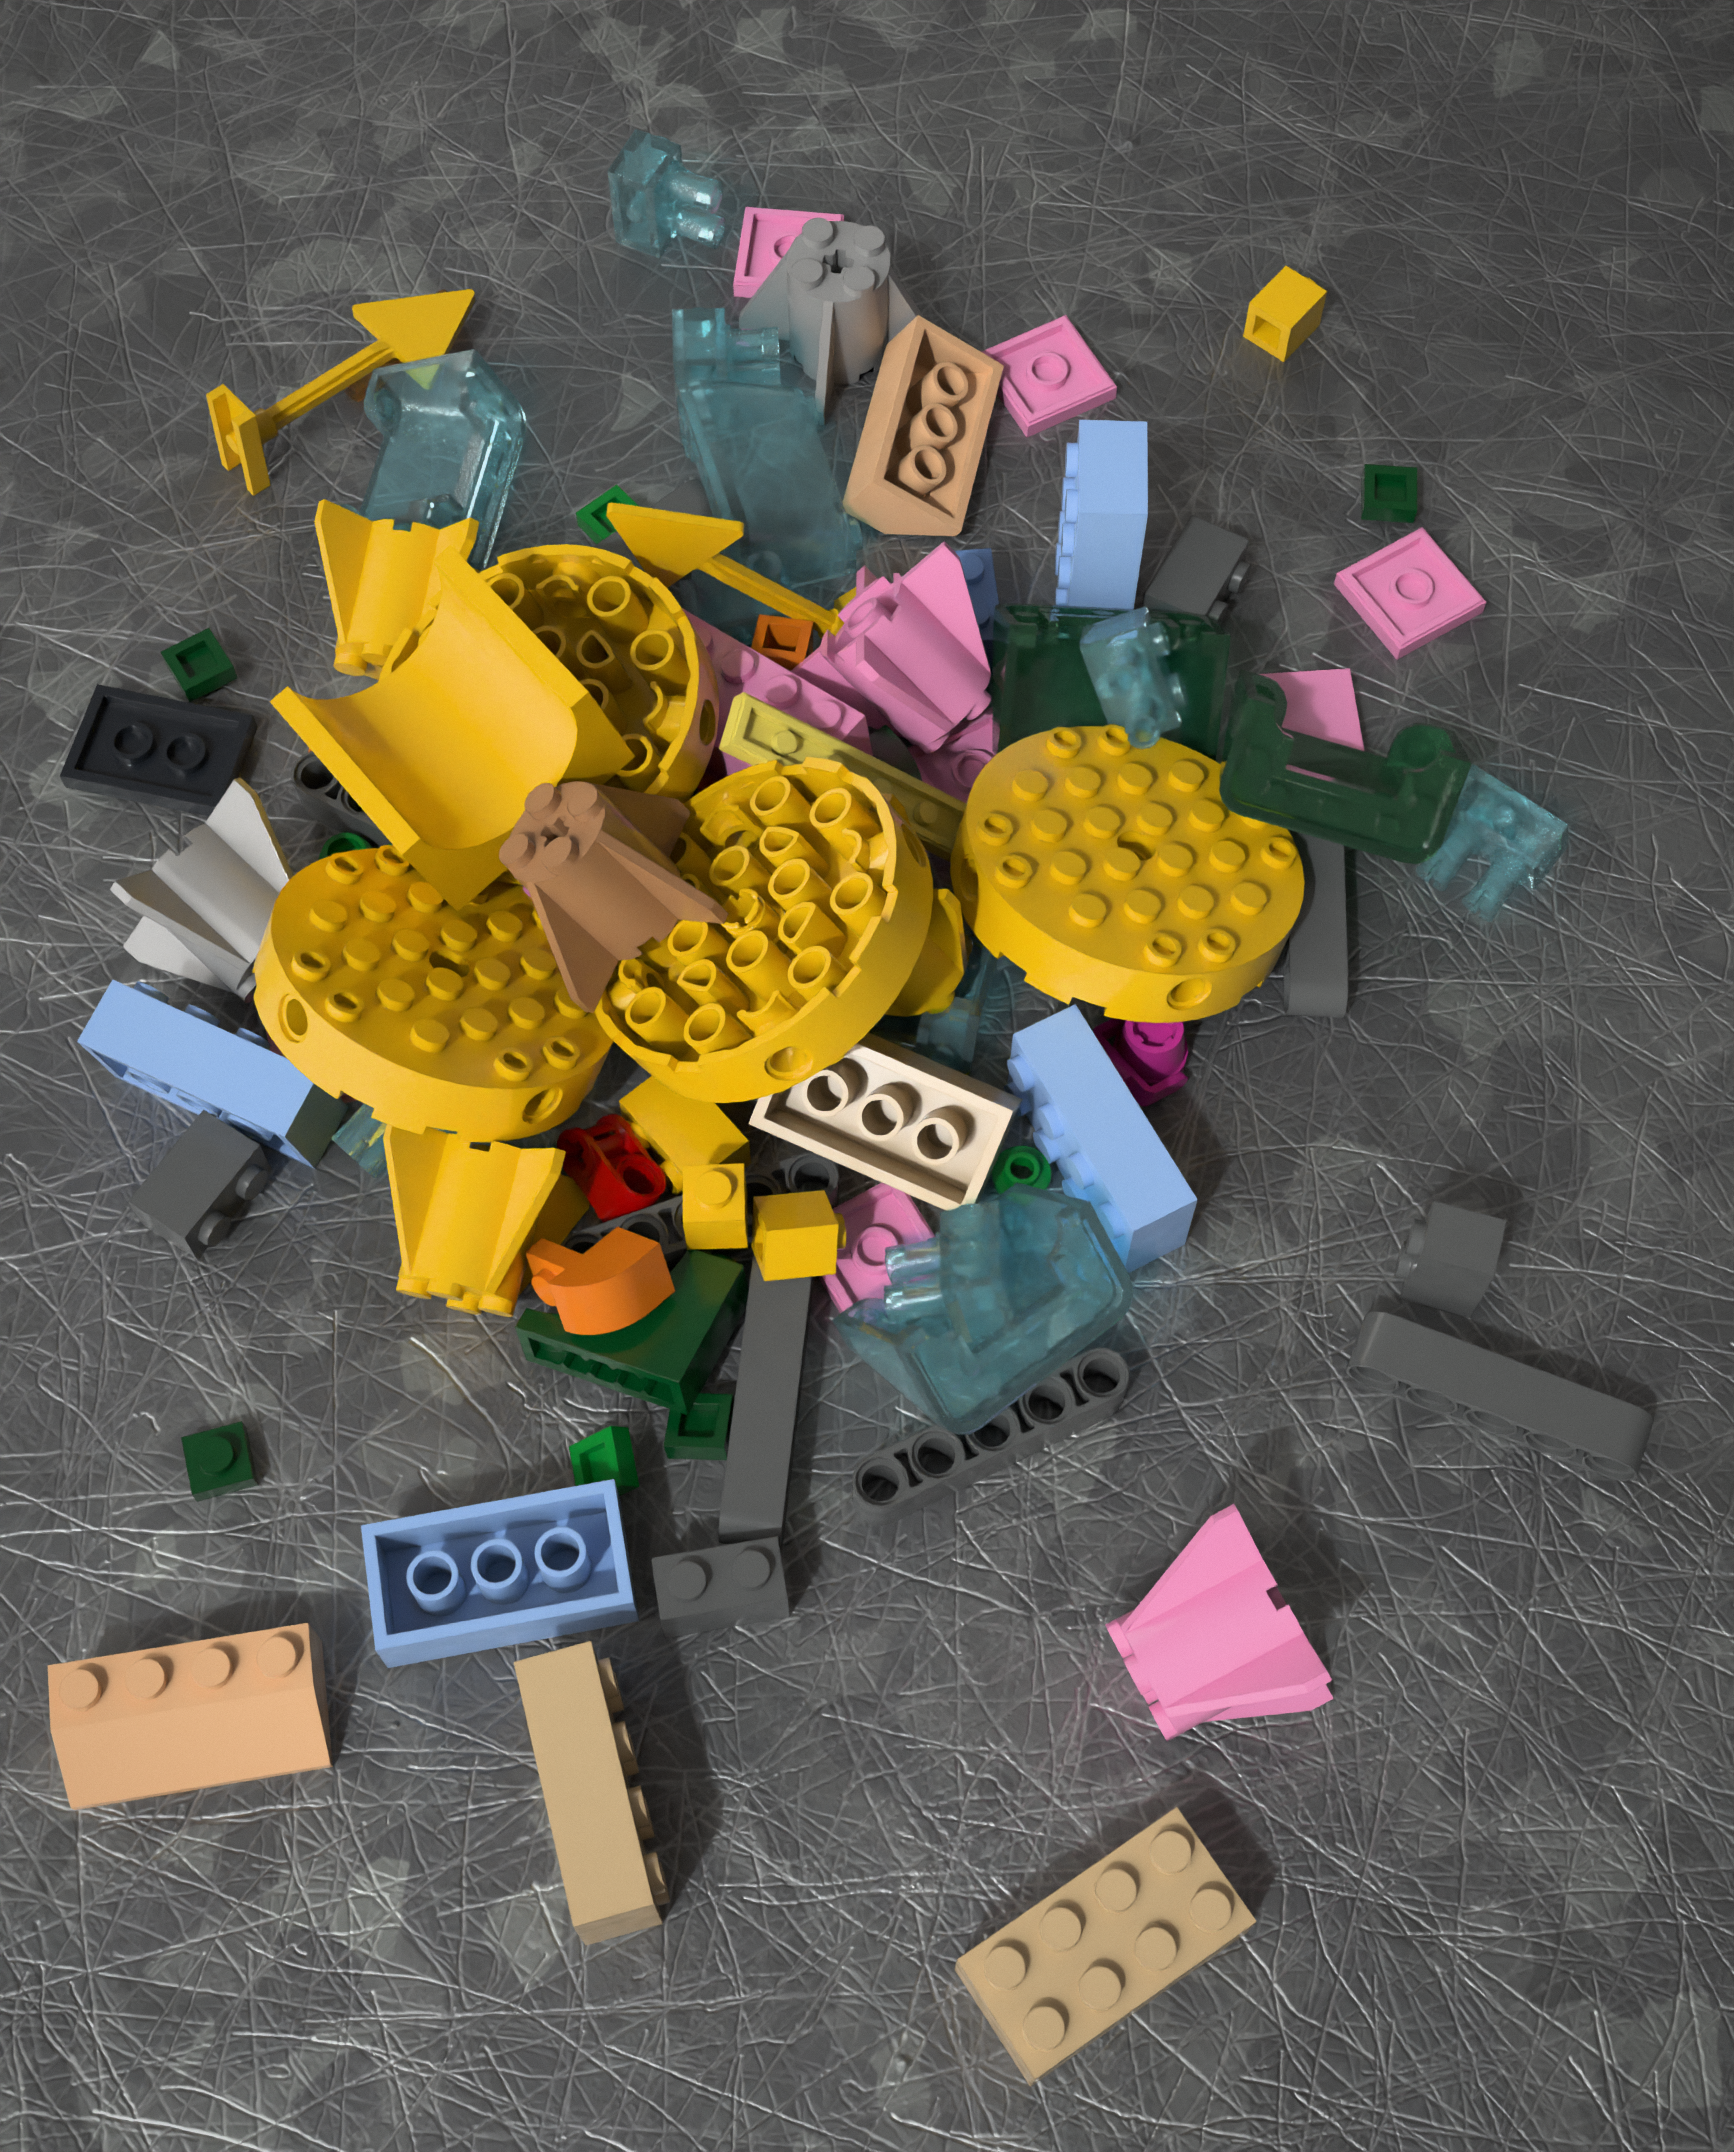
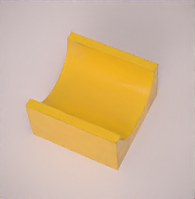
(460, 736)

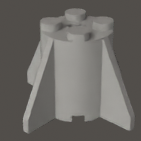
(833, 303)
(211, 900)

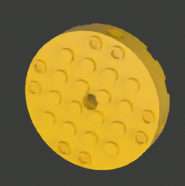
(624, 645)
(1123, 875)
(816, 943)
(424, 1005)

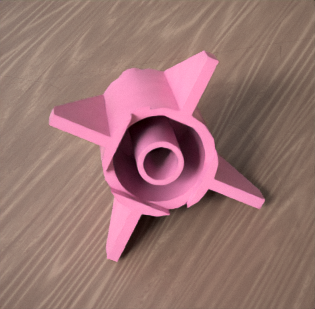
(907, 652)
(1218, 1637)

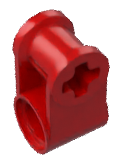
(616, 1168)

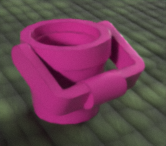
(1146, 1056)

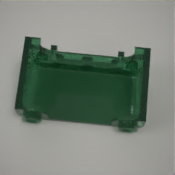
(1046, 683)
(1338, 792)

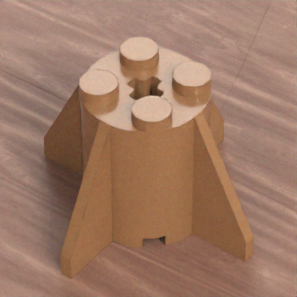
(602, 877)

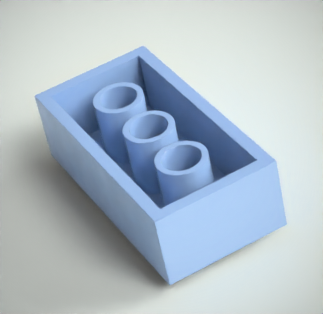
(1102, 515)
(210, 1069)
(1099, 1137)
(498, 1573)

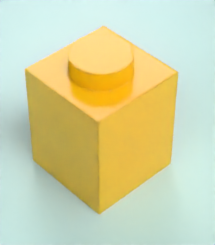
(1284, 313)
(715, 1206)
(796, 1235)

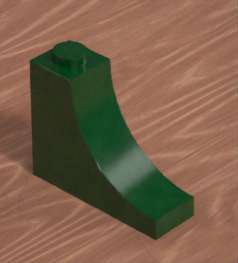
(664, 1353)

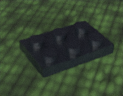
(158, 750)

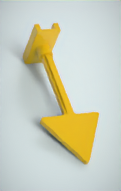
(405, 330)
(677, 543)

